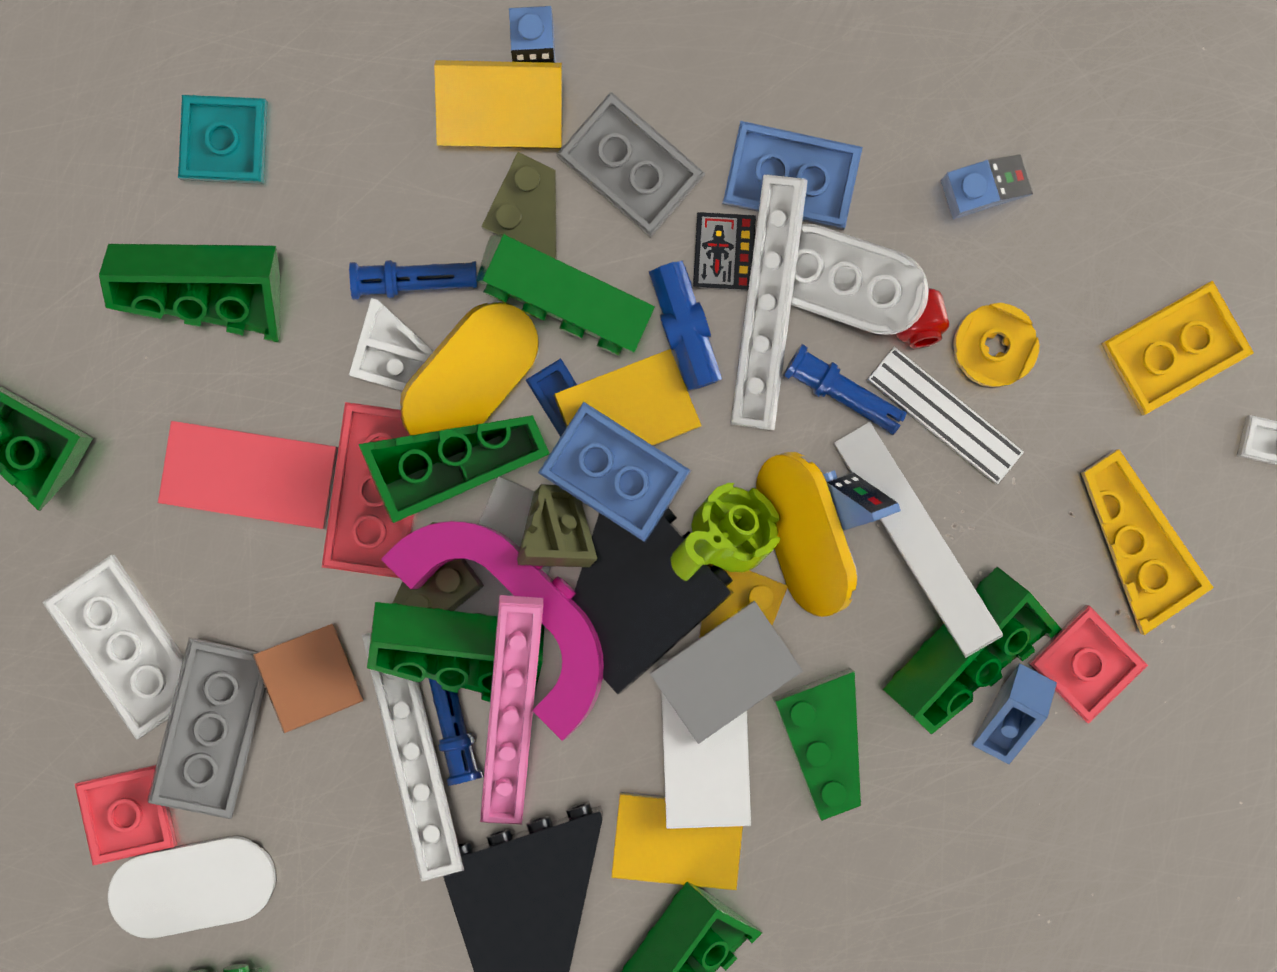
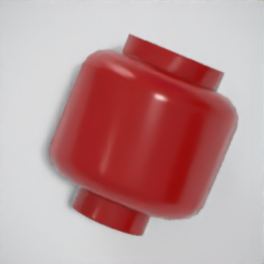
(930, 325)

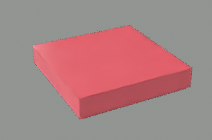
(1088, 663)
(120, 819)

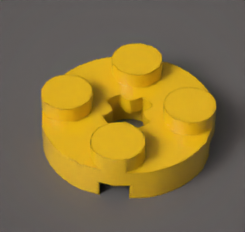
(1018, 337)

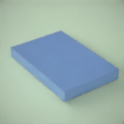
(825, 163)
(614, 471)

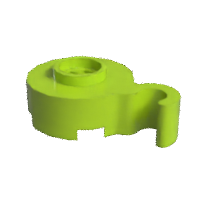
(730, 531)

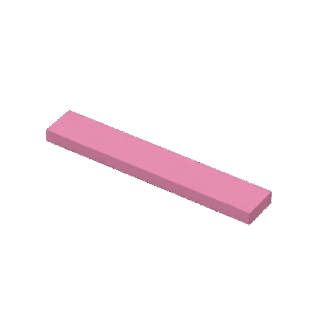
(511, 708)

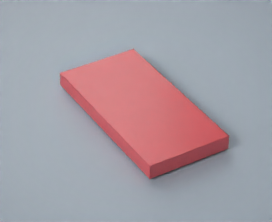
(247, 475)
(358, 523)

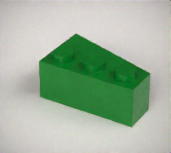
(824, 739)

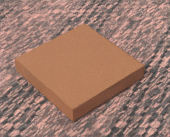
(308, 678)

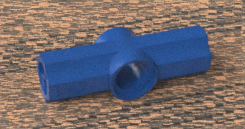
(685, 325)

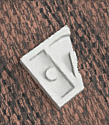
(387, 349)

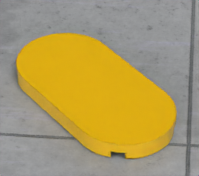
(470, 370)
(810, 533)

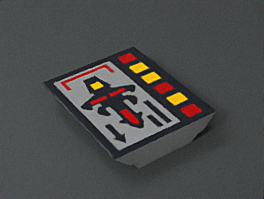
(723, 251)

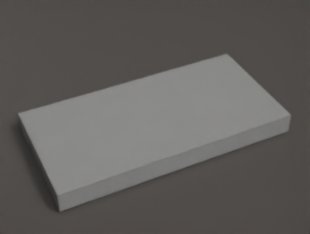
(208, 730)

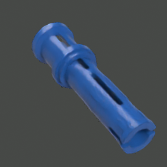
(464, 276)
(827, 380)
(456, 741)

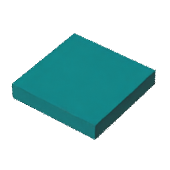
(222, 139)

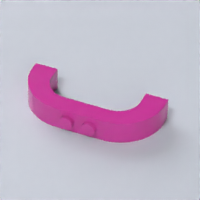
(581, 675)

